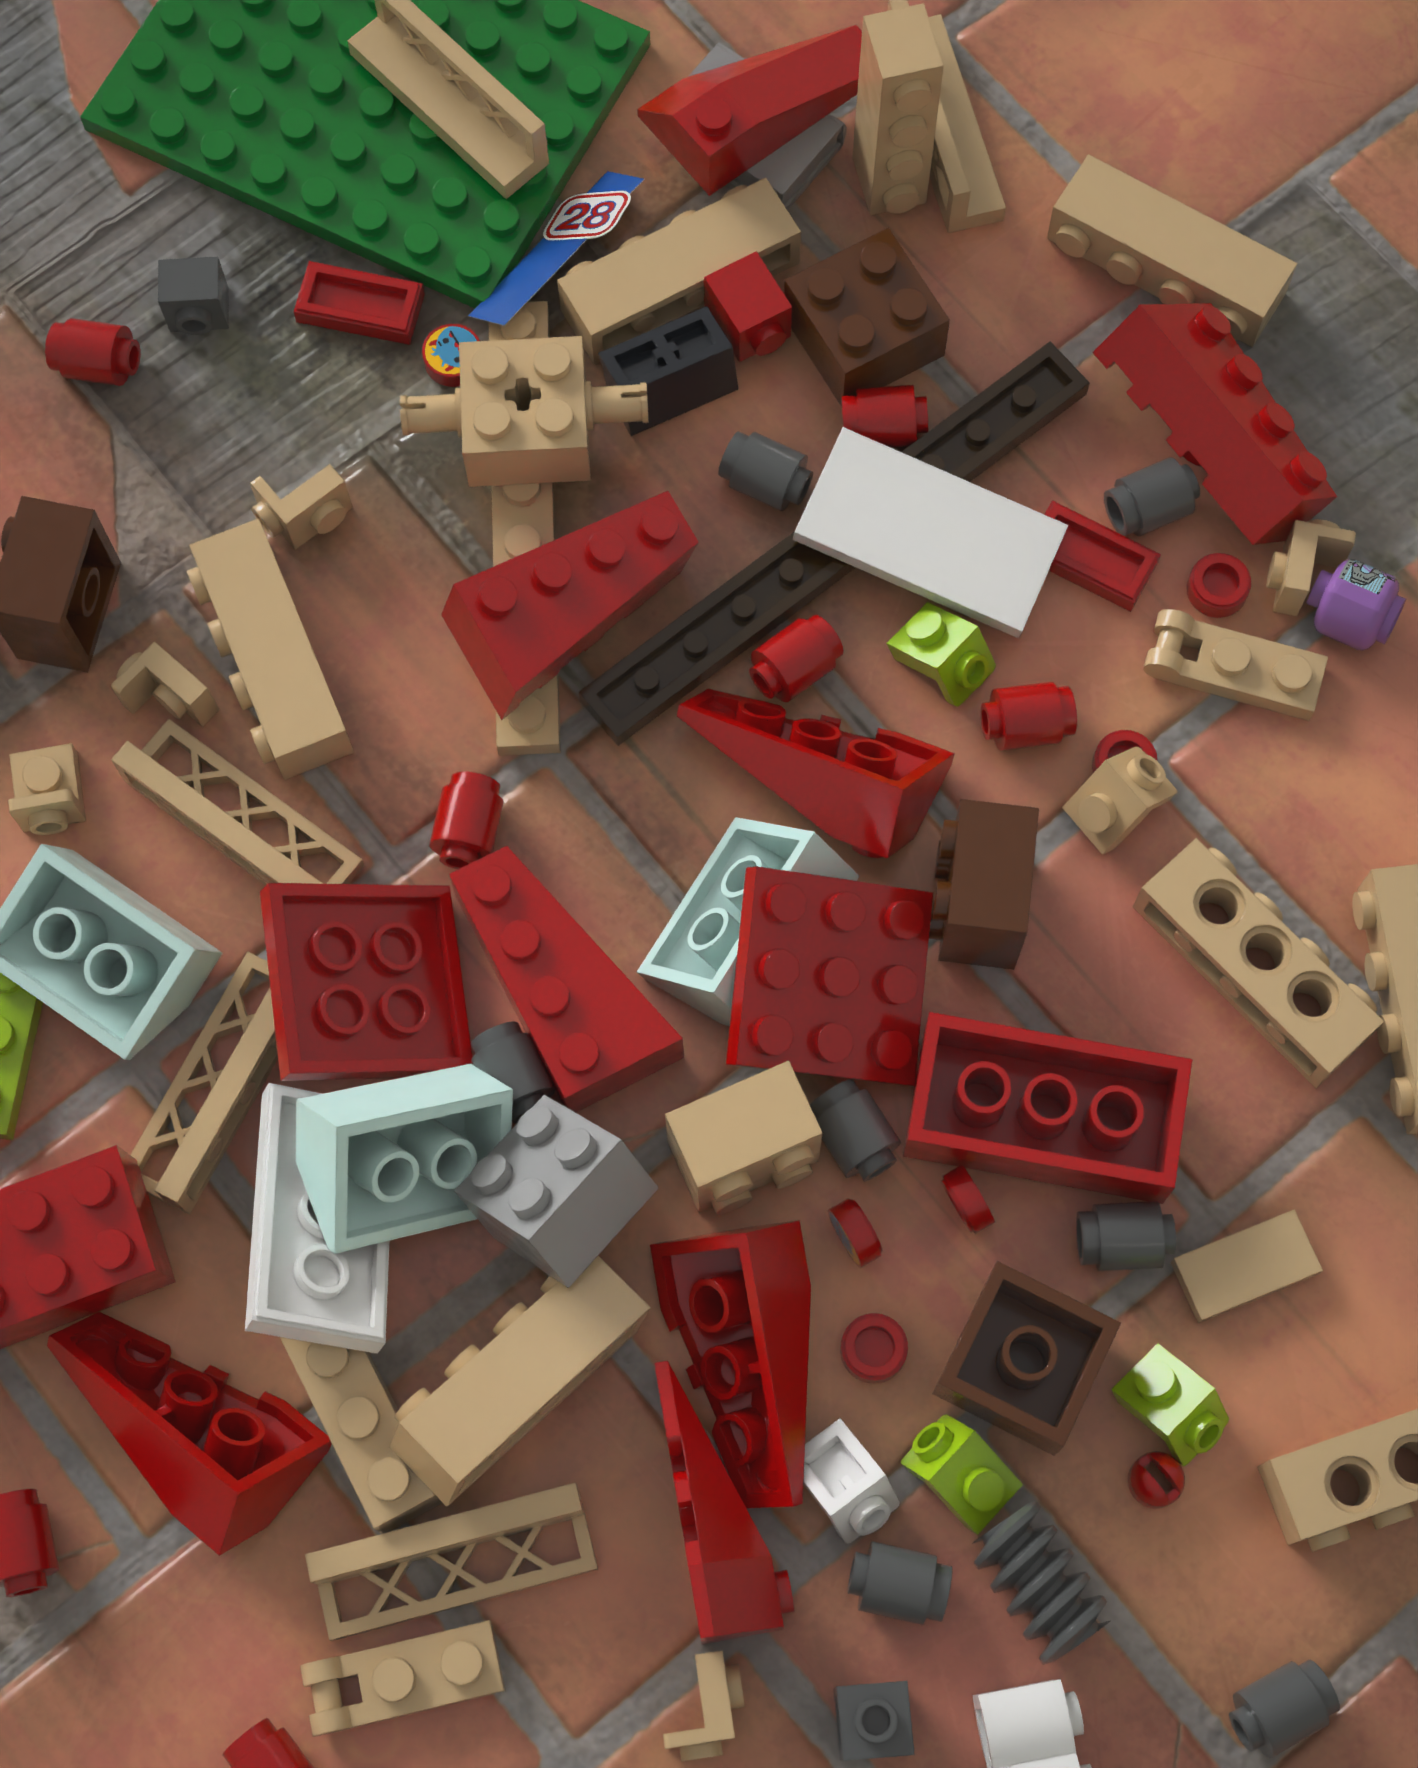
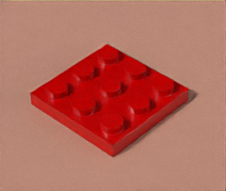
(829, 976)
(364, 980)

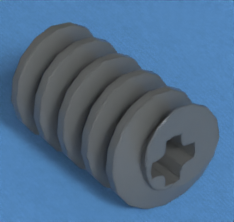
(1040, 1583)

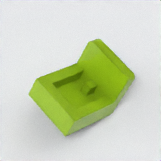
(944, 650)
(1173, 1403)
(961, 1471)

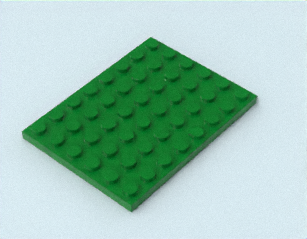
(296, 127)

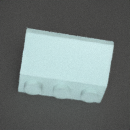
(700, 942)
(99, 951)
(395, 1150)

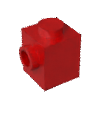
(749, 307)

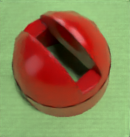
(1147, 1489)

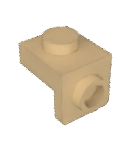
(306, 511)
(1292, 569)
(1119, 797)
(719, 1693)

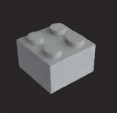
(556, 1189)

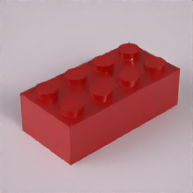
(1048, 1108)
(76, 1244)

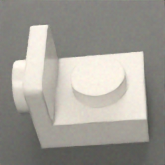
(847, 1482)

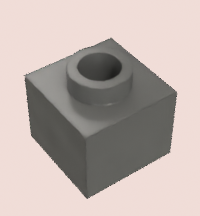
(193, 295)

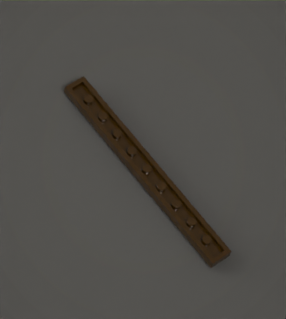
(795, 574)

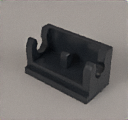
(679, 361)

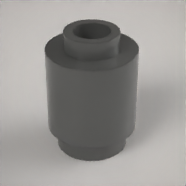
(765, 470)
(1152, 497)
(515, 1061)
(855, 1130)
(1125, 1236)
(900, 1583)
(1283, 1708)

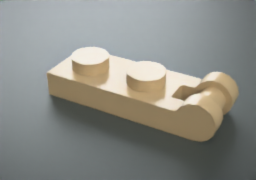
(1236, 665)
(405, 1677)

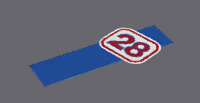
(573, 223)

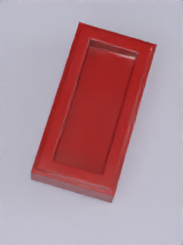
(359, 302)
(1101, 558)

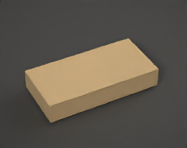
(1246, 1266)

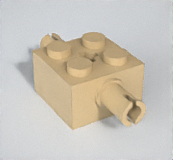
(524, 410)

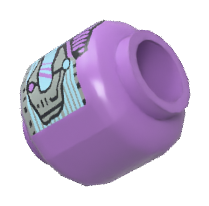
(1356, 604)

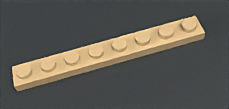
(519, 524)

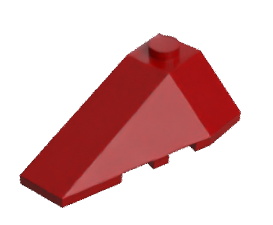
(750, 108)
(841, 781)
(747, 1328)
(201, 1445)
(726, 1556)

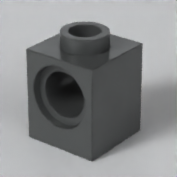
(873, 1720)

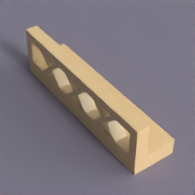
(452, 95)
(960, 162)
(223, 828)
(228, 1101)
(443, 1536)

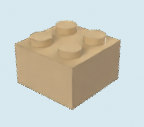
(744, 1139)

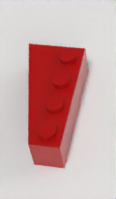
(1219, 415)
(560, 598)
(566, 991)

